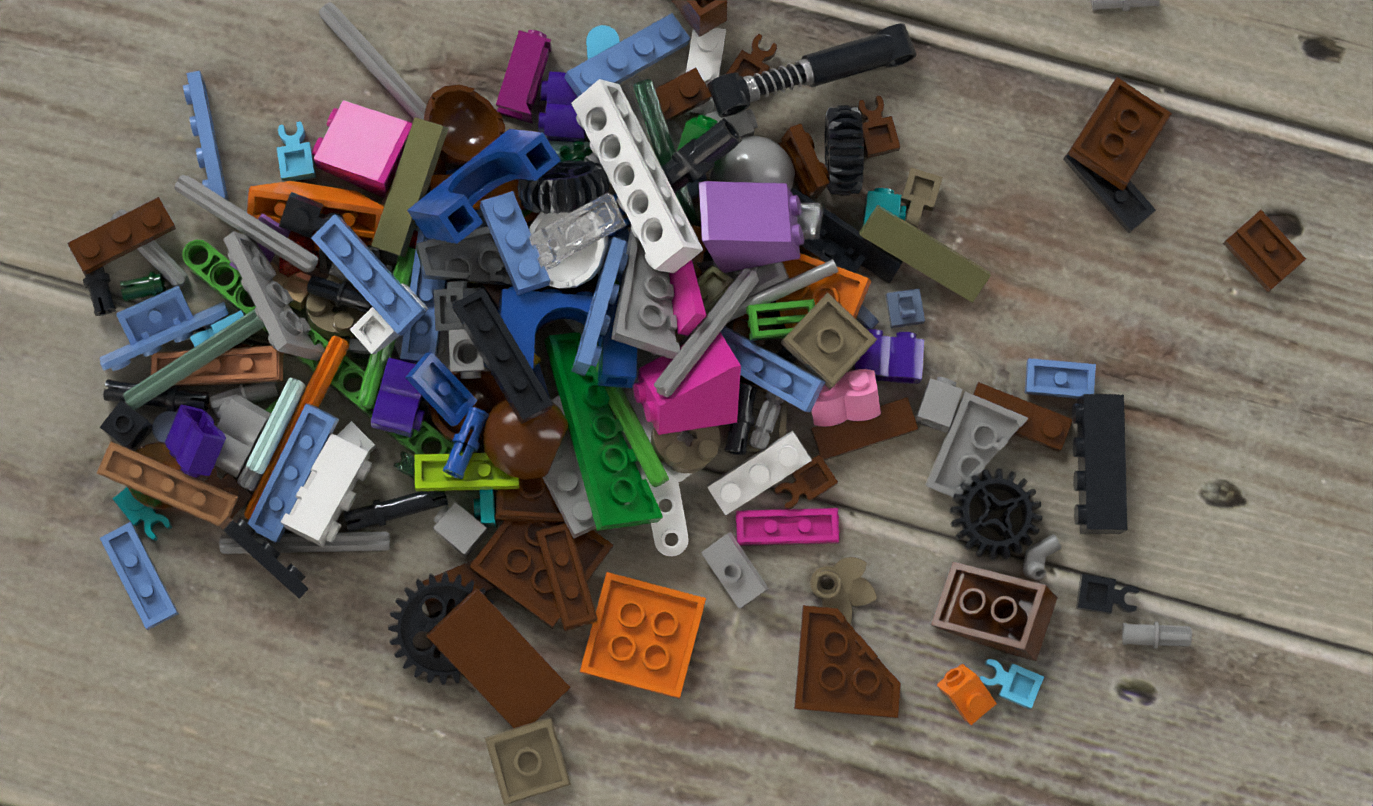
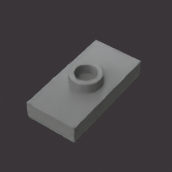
(735, 570)

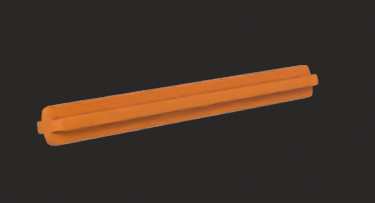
(312, 395)

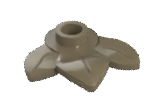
(848, 586)

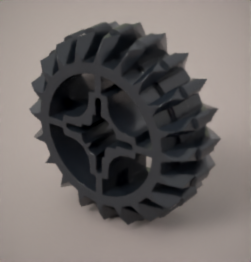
(844, 150)
(564, 187)
(1002, 528)

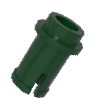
(143, 286)

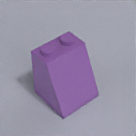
(749, 223)

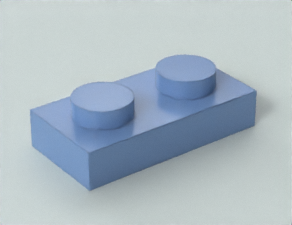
(1059, 378)

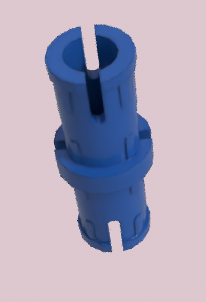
(474, 421)

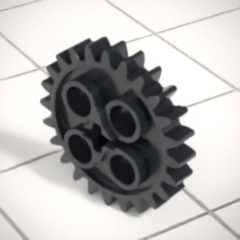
(414, 620)

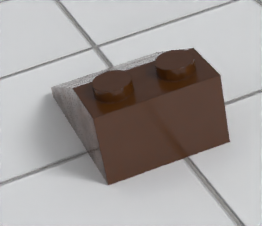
(995, 610)

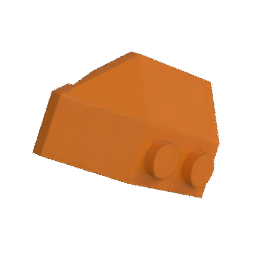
(358, 210)

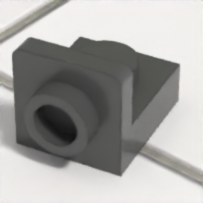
(443, 302)

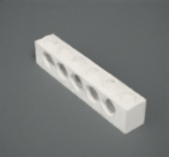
(636, 177)

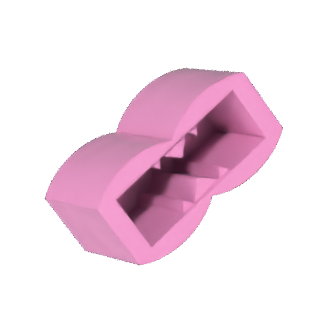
(851, 399)

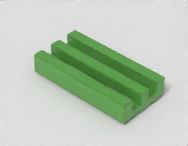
(754, 323)

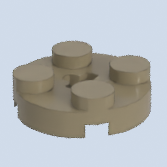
(329, 323)
(687, 458)

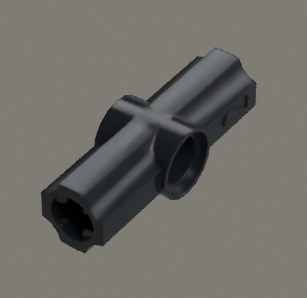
(700, 155)

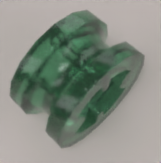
(406, 465)

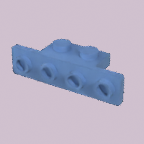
(156, 323)

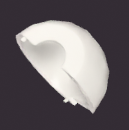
(579, 266)

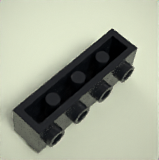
(1100, 464)

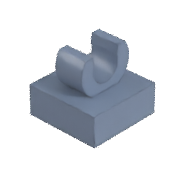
(905, 308)

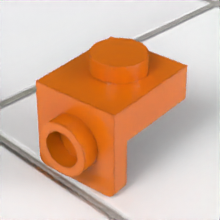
(967, 693)

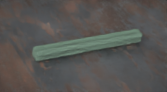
(193, 360)

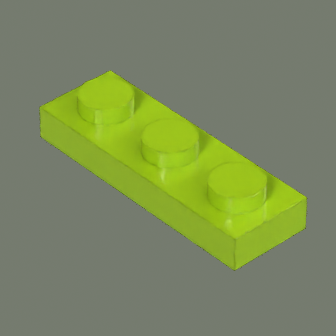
(479, 474)

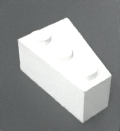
(328, 491)

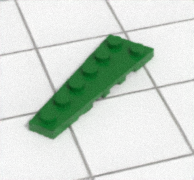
(606, 463)

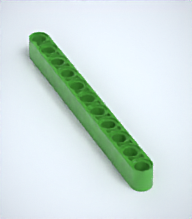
(235, 293)

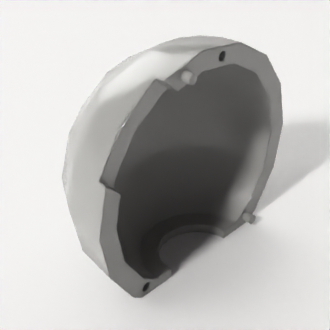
(755, 161)

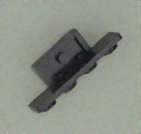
(846, 247)

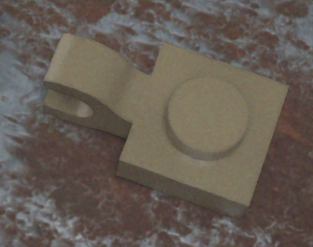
(920, 193)

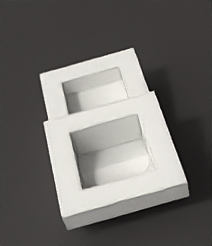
(375, 331)

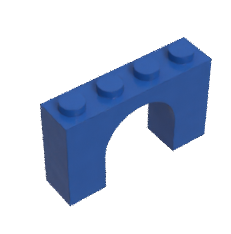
(448, 210)
(530, 311)

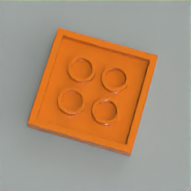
(643, 635)

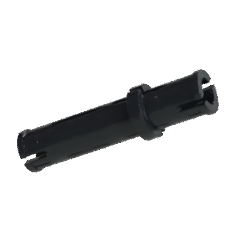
(169, 399)
(394, 508)

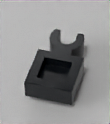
(303, 215)
(1100, 595)

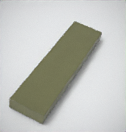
(409, 186)
(925, 253)

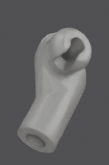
(1036, 555)

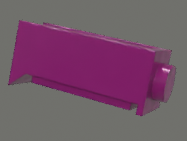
(524, 75)

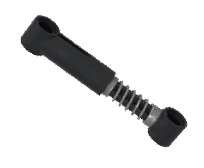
(886, 48)

